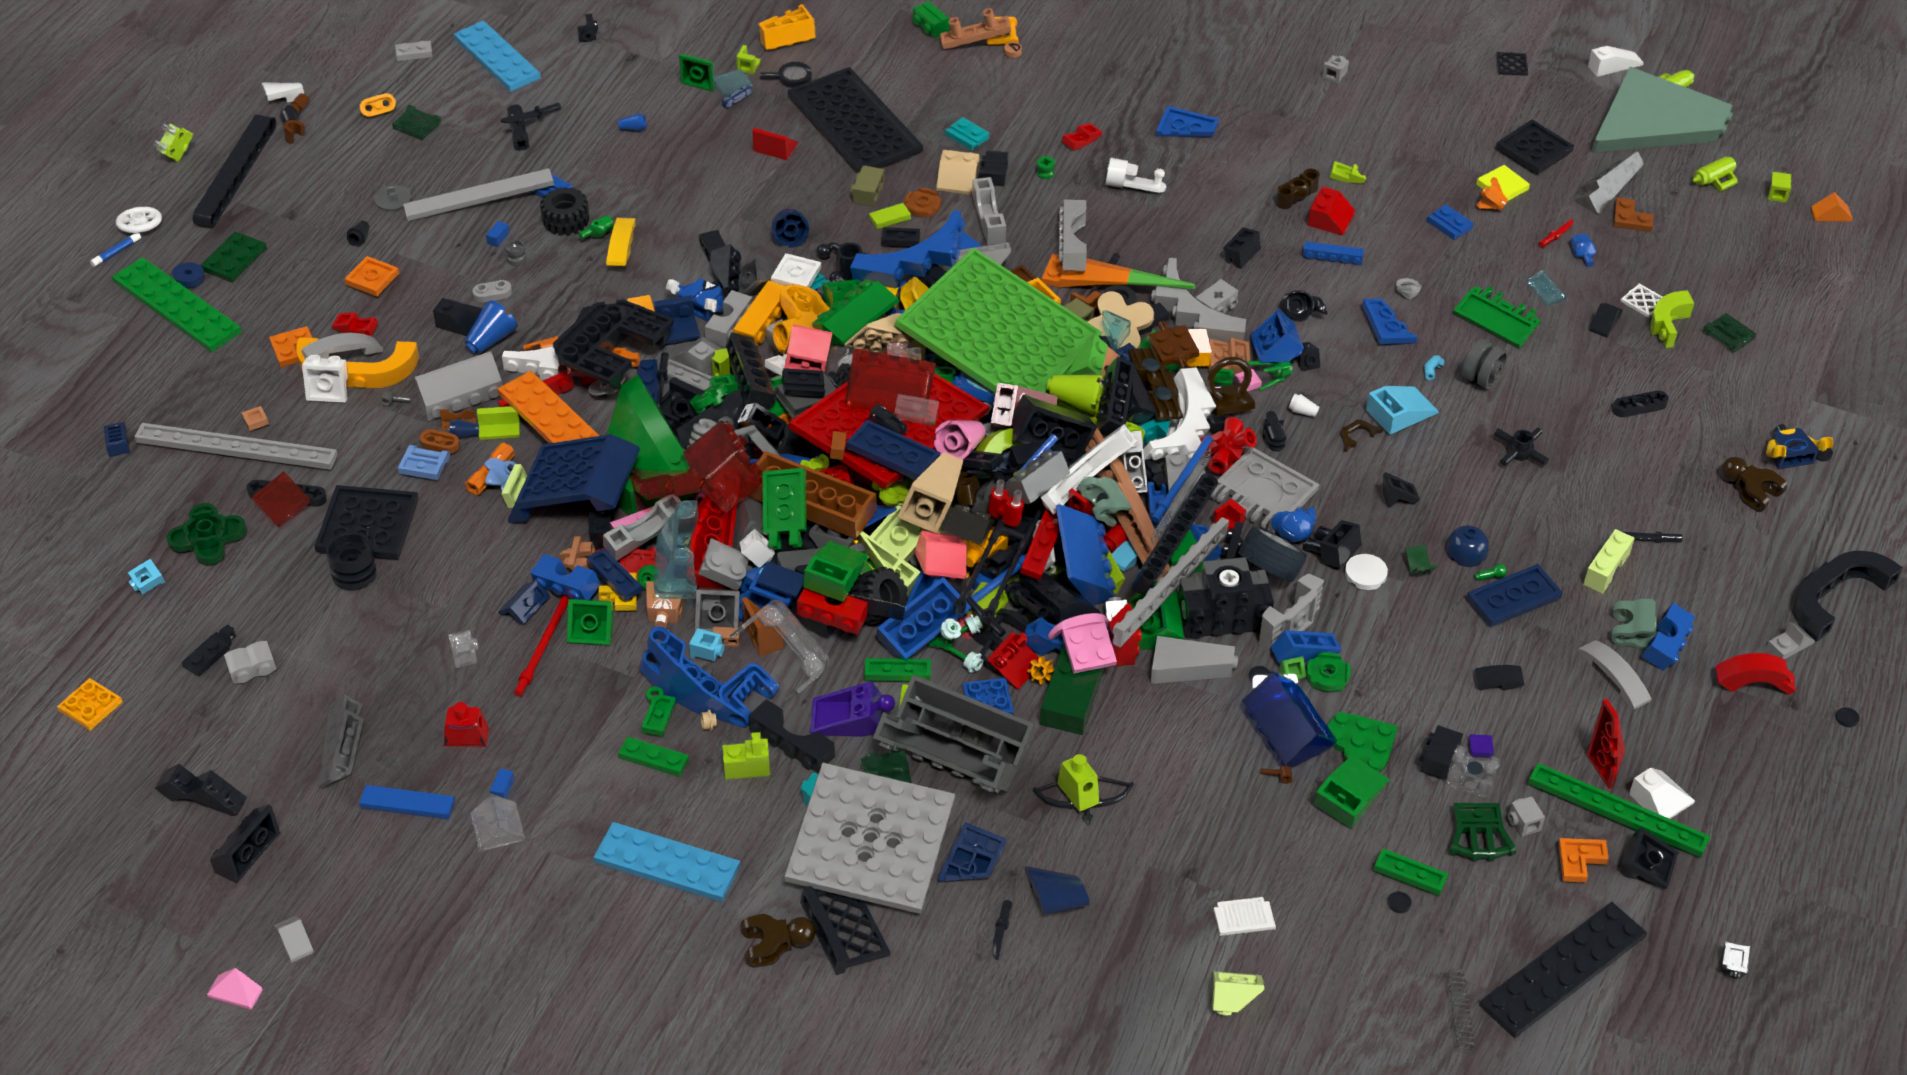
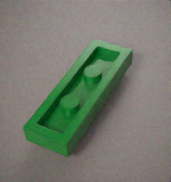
(896, 669)
(653, 756)
(1411, 872)

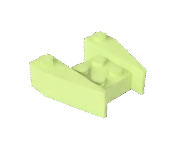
(894, 545)

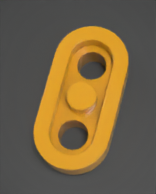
(377, 105)

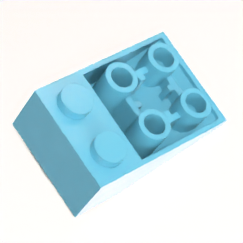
(1398, 407)

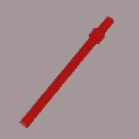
(527, 675)

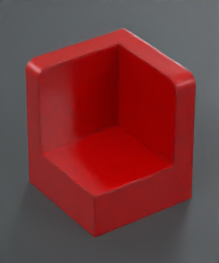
(1231, 511)

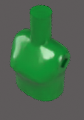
(598, 228)

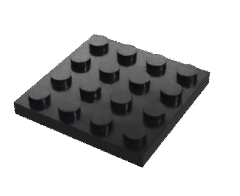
(373, 512)

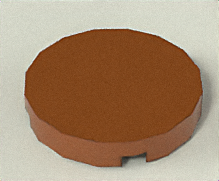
(923, 202)

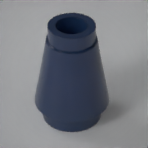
(463, 428)

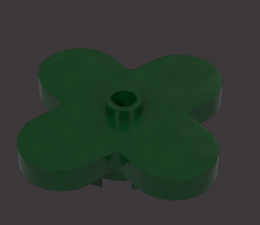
(206, 533)

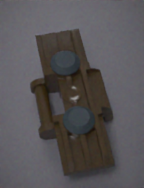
(1160, 380)

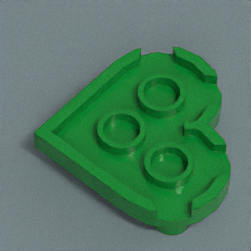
(1363, 738)

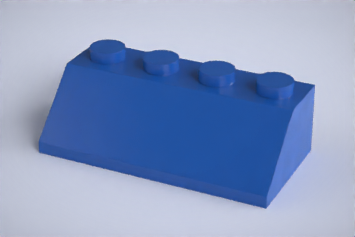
(920, 621)

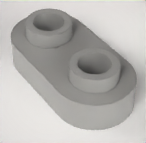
(492, 291)

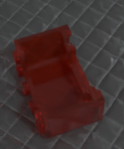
(723, 465)

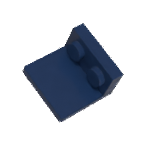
(682, 311)

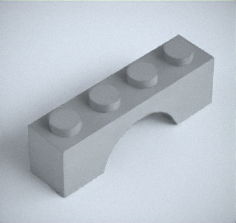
(985, 203)
(629, 537)

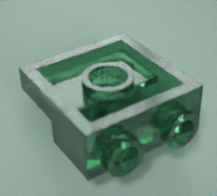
(889, 765)

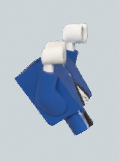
(706, 296)

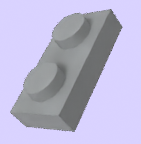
(415, 50)

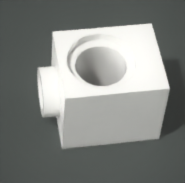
(756, 548)

